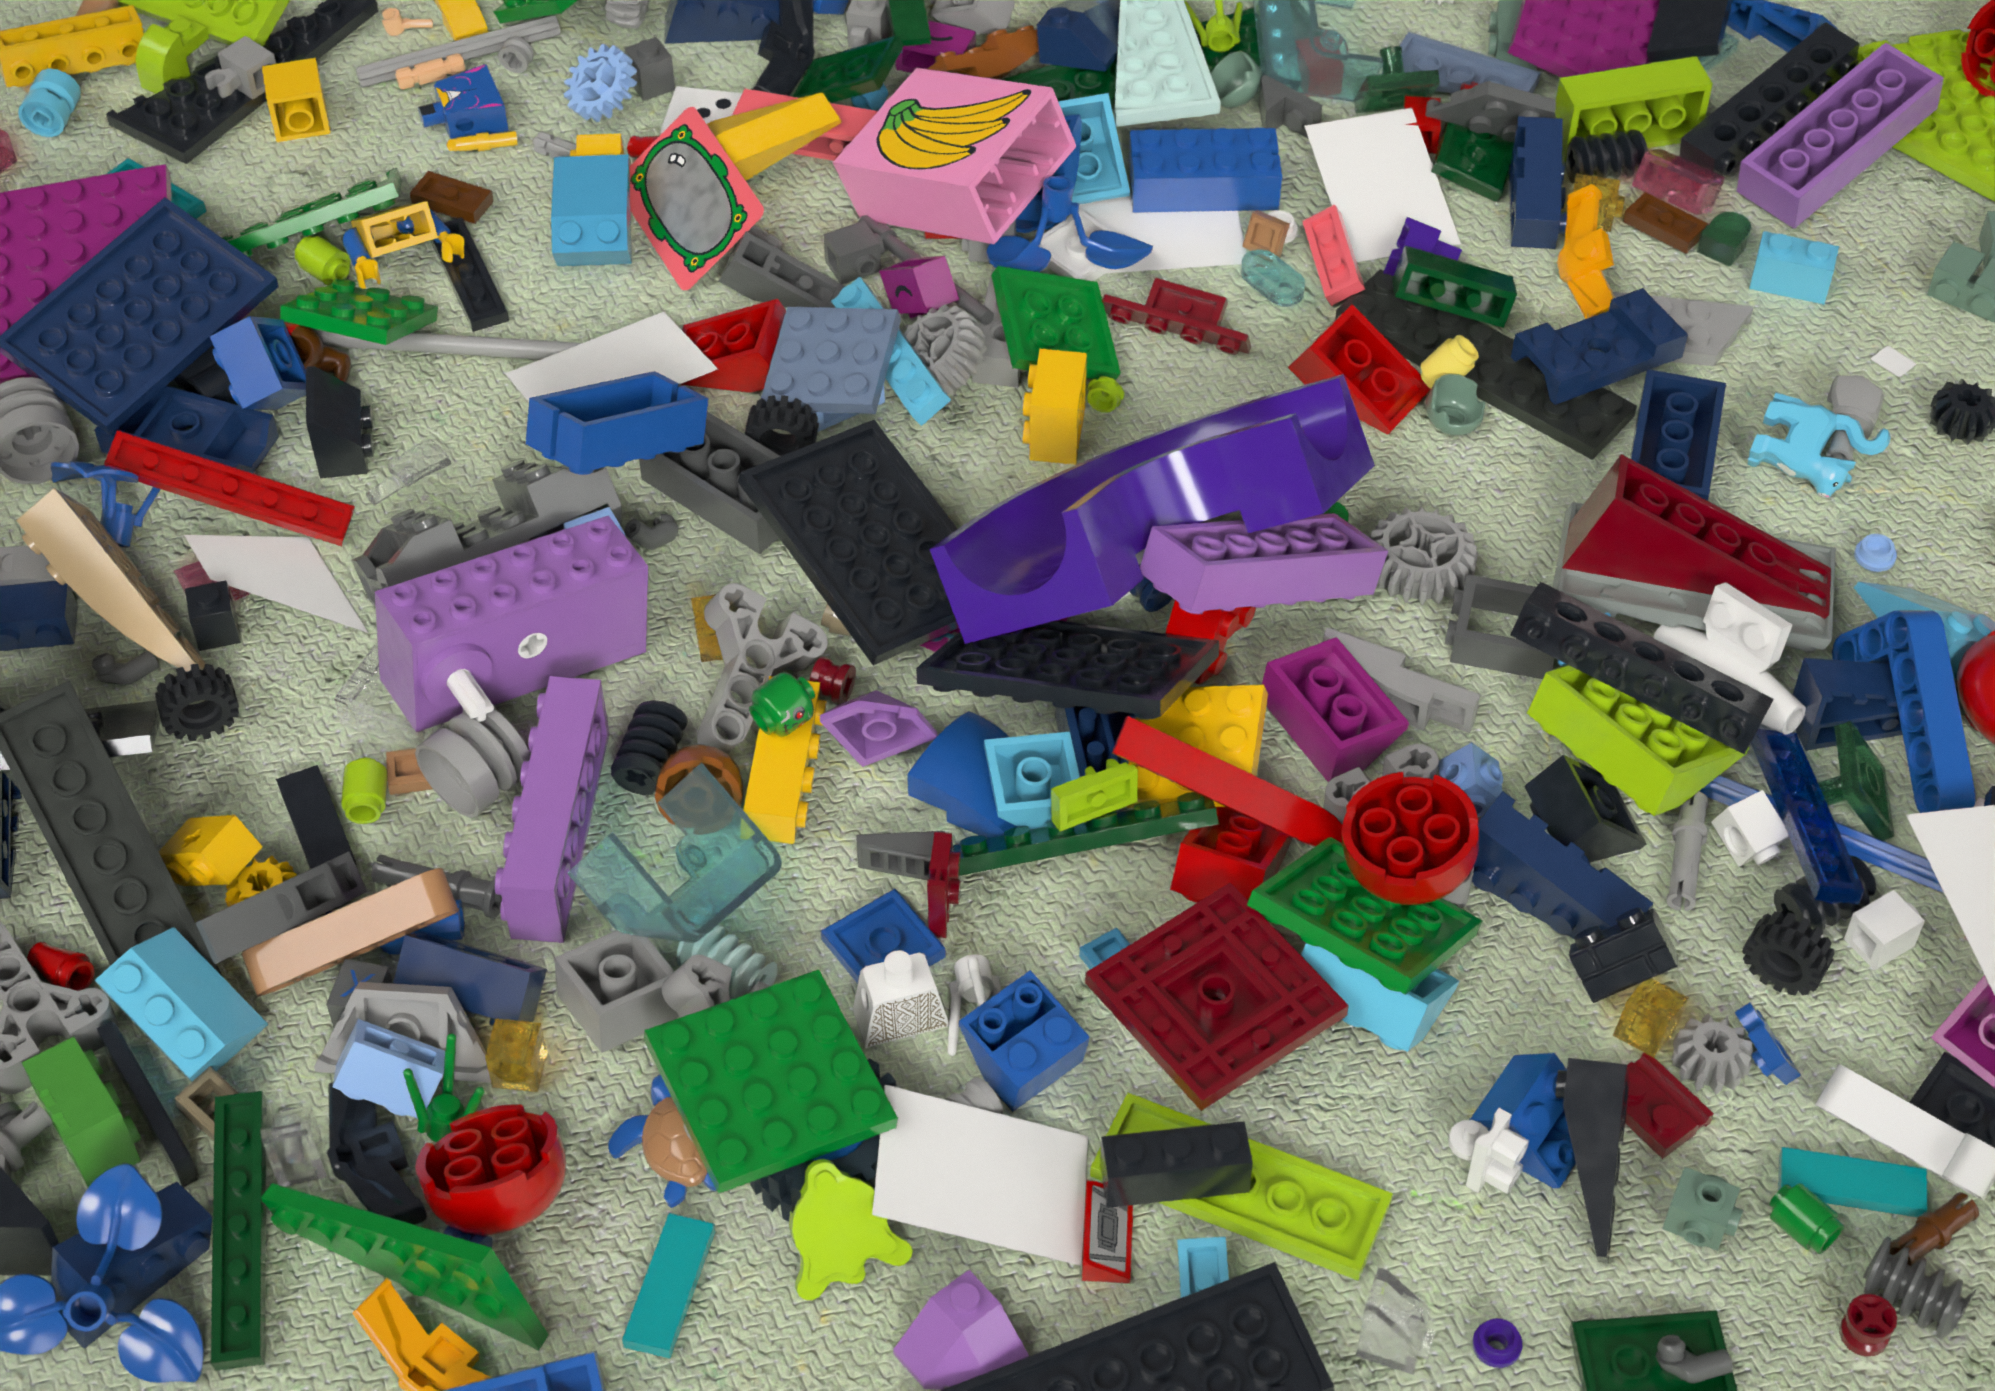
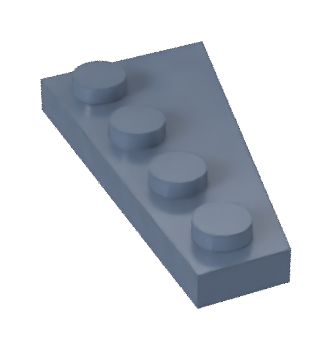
(1462, 65)

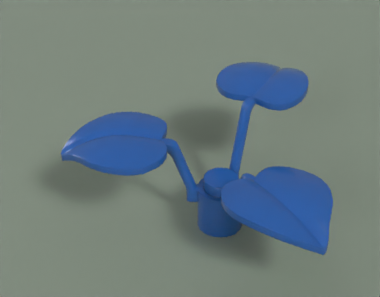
(1103, 247)
(115, 516)
(160, 1343)

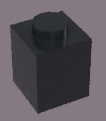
(212, 615)

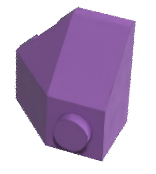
(877, 727)
(959, 1336)

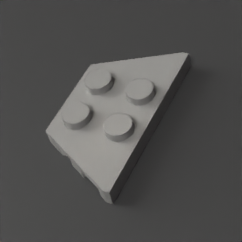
(1708, 325)
(417, 1013)

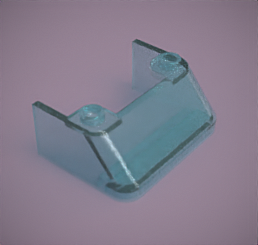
(1309, 57)
(719, 852)

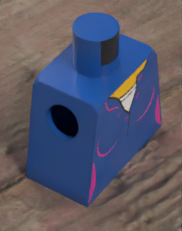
(466, 105)

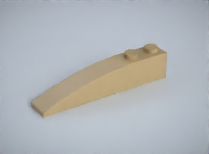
(103, 575)

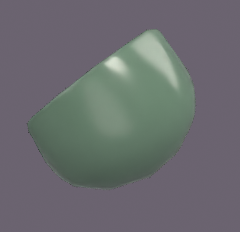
(1236, 79)
(1454, 405)

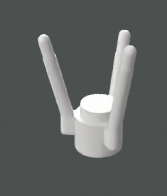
(973, 983)

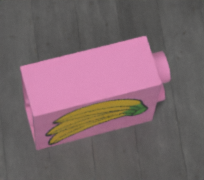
(955, 154)

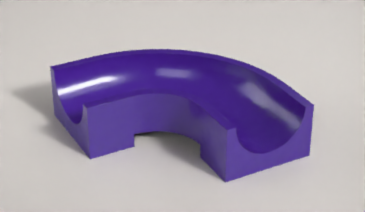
(1077, 534)

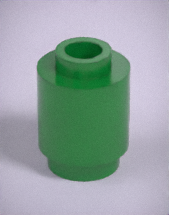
(1805, 1217)

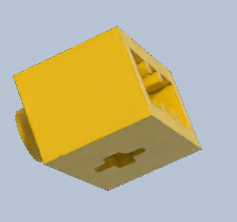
(209, 851)

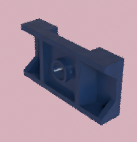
(1632, 334)
(218, 433)

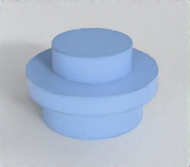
(1876, 553)

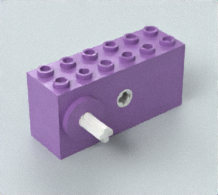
(511, 622)

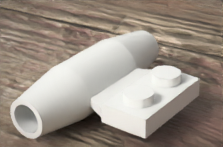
(1742, 643)

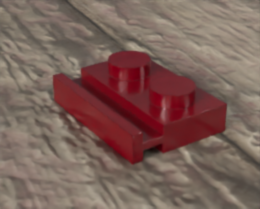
(944, 883)
(1662, 1107)

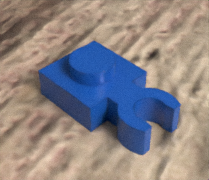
(1770, 1053)

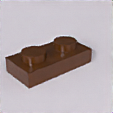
(452, 197)
(1665, 222)

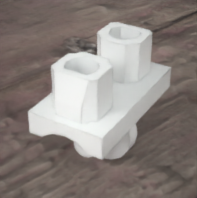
(1492, 1153)

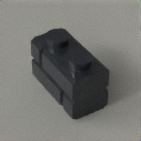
(1622, 954)

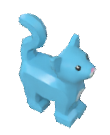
(1808, 434)

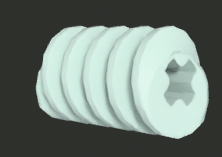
(746, 969)

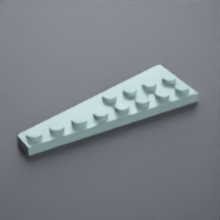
(1160, 65)

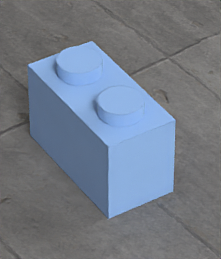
(375, 1063)

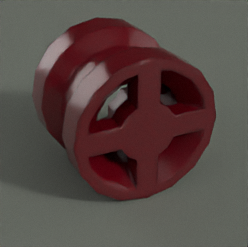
(834, 680)
(1866, 1312)

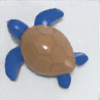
(664, 1145)

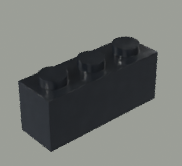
(1175, 1164)

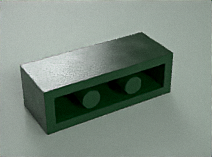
(1454, 286)

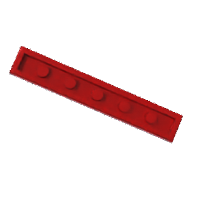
(231, 488)

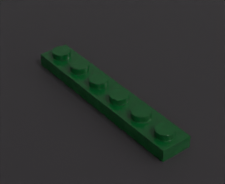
(1143, 822)
(238, 1232)

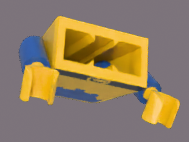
(394, 231)

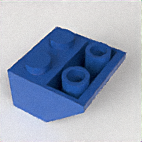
(1023, 1040)
(1529, 1094)

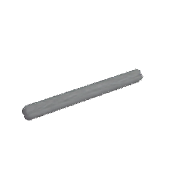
(468, 48)

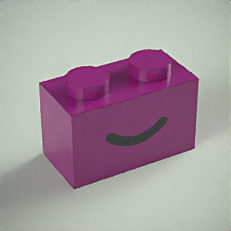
(943, 39)
(919, 285)

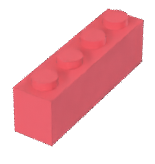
(829, 144)

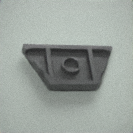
(1491, 108)

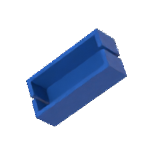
(1204, 170)
(616, 422)

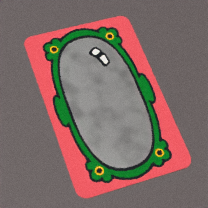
(690, 198)

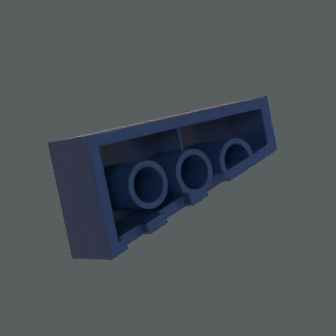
(1545, 876)

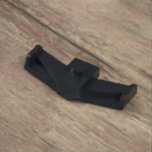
(787, 47)
(369, 1157)

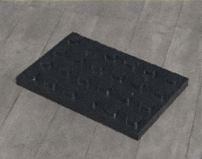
(861, 536)
(1074, 667)

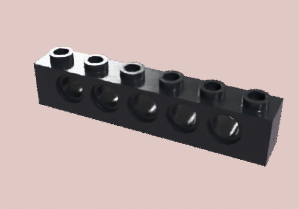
(1770, 100)
(1641, 667)

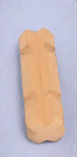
(429, 71)

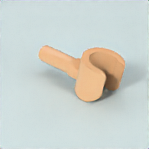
(395, 24)

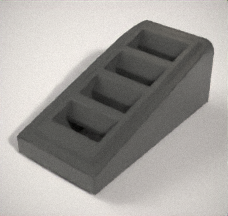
(897, 854)

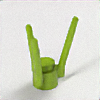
(1220, 30)

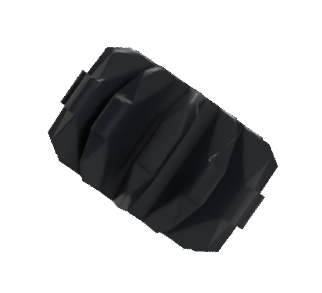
(1963, 411)

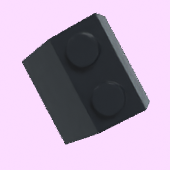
(337, 425)
(1583, 810)
(24, 1233)

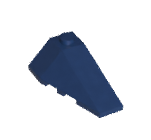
(1080, 34)

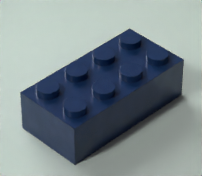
(1679, 428)

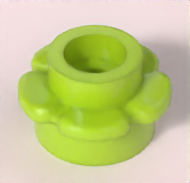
(1104, 394)

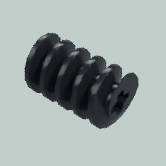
(1605, 153)
(648, 745)
(1799, 900)

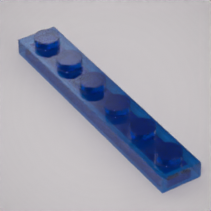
(1807, 818)

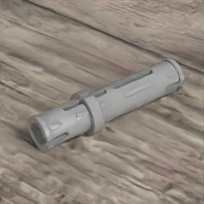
(1689, 837)

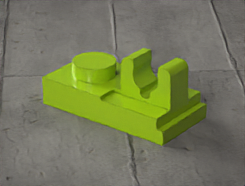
(1094, 794)

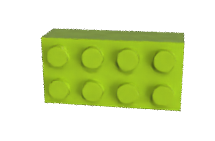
(1655, 98)

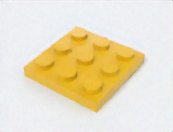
(1216, 721)

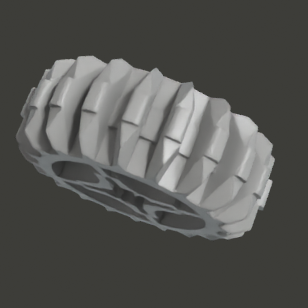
(948, 345)
(1425, 555)

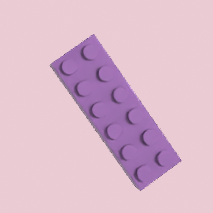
(1839, 135)
(1285, 564)
(553, 809)

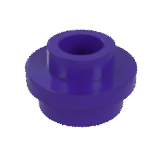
(1503, 1332)

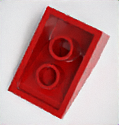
(738, 345)
(1377, 375)
(1225, 853)

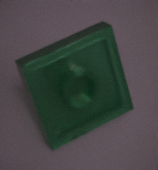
(1390, 89)
(1860, 782)

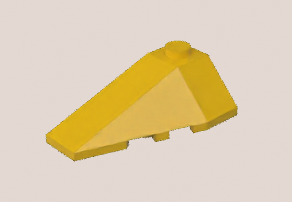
(773, 132)

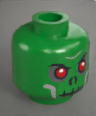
(782, 704)

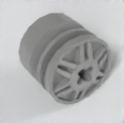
(33, 431)
(472, 761)

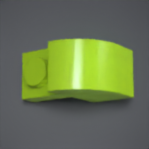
(164, 52)

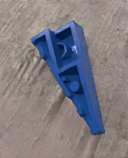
(1773, 21)

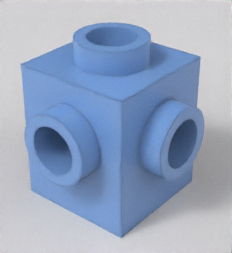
(1475, 774)

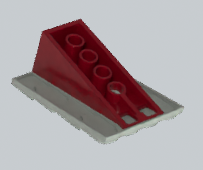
(1661, 551)

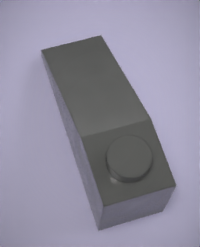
(769, 274)

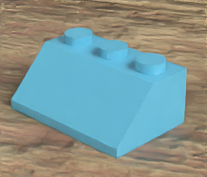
(181, 1003)
(1393, 1016)

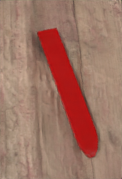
(1225, 784)

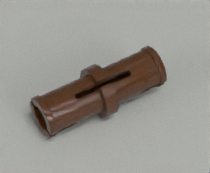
(1936, 1228)

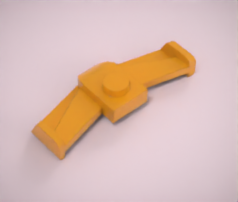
(1586, 253)
(417, 1358)

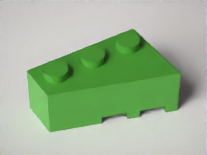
(83, 1109)

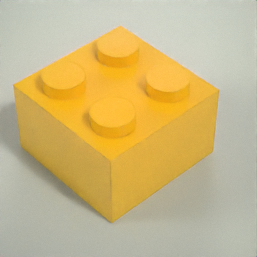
(1055, 406)

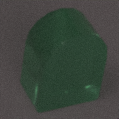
(1725, 237)

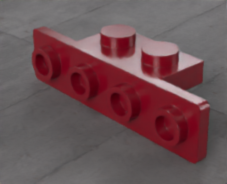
(1182, 311)

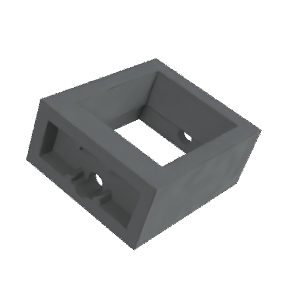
(1491, 650)

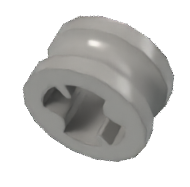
(518, 47)

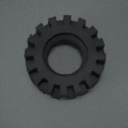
(782, 416)
(193, 686)
(1788, 953)

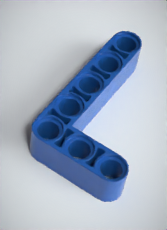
(1926, 702)

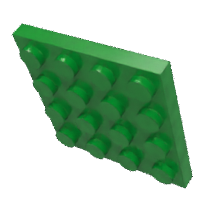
(1383, 938)
(769, 1080)

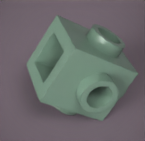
(1703, 1209)

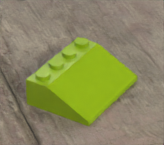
(1627, 741)

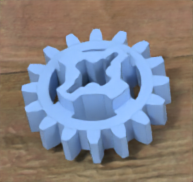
(600, 82)

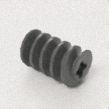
(1916, 1289)

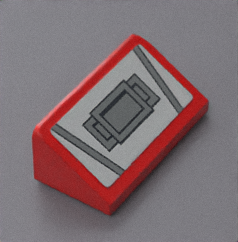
(1106, 1238)

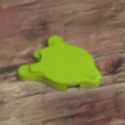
(838, 1232)

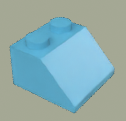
(1794, 267)
(1025, 771)

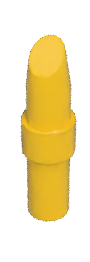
(483, 141)

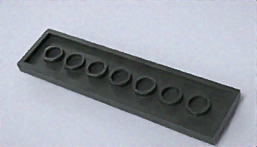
(1511, 386)
(92, 824)

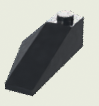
(1596, 1118)

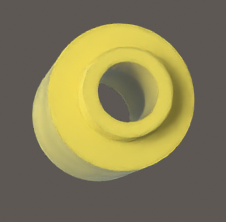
(1451, 357)

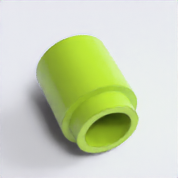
(322, 259)
(364, 790)

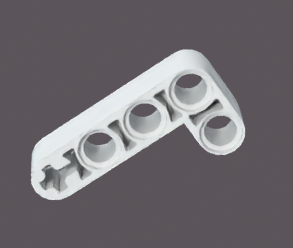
(1910, 1131)

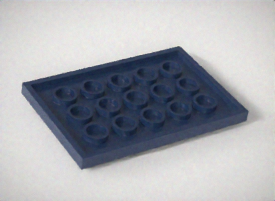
(136, 315)

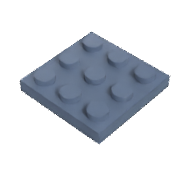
(833, 358)

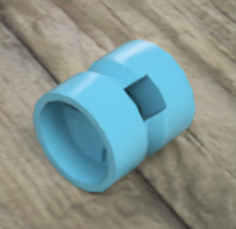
(49, 102)

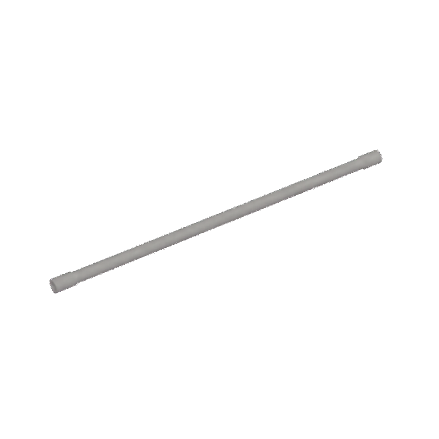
(455, 345)

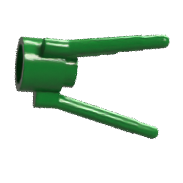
(444, 1107)

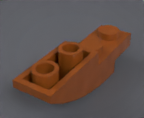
(995, 57)

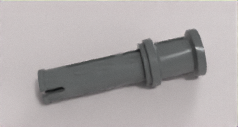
(472, 891)

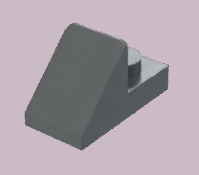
(1286, 107)

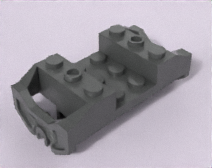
(534, 504)

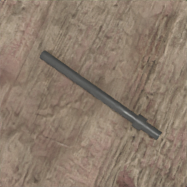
(903, 252)

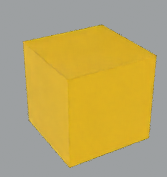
(296, 100)

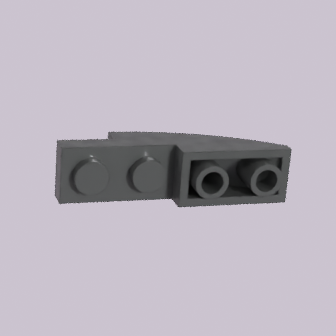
(281, 907)

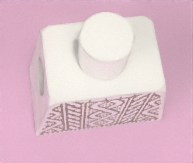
(897, 999)

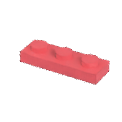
(1333, 255)

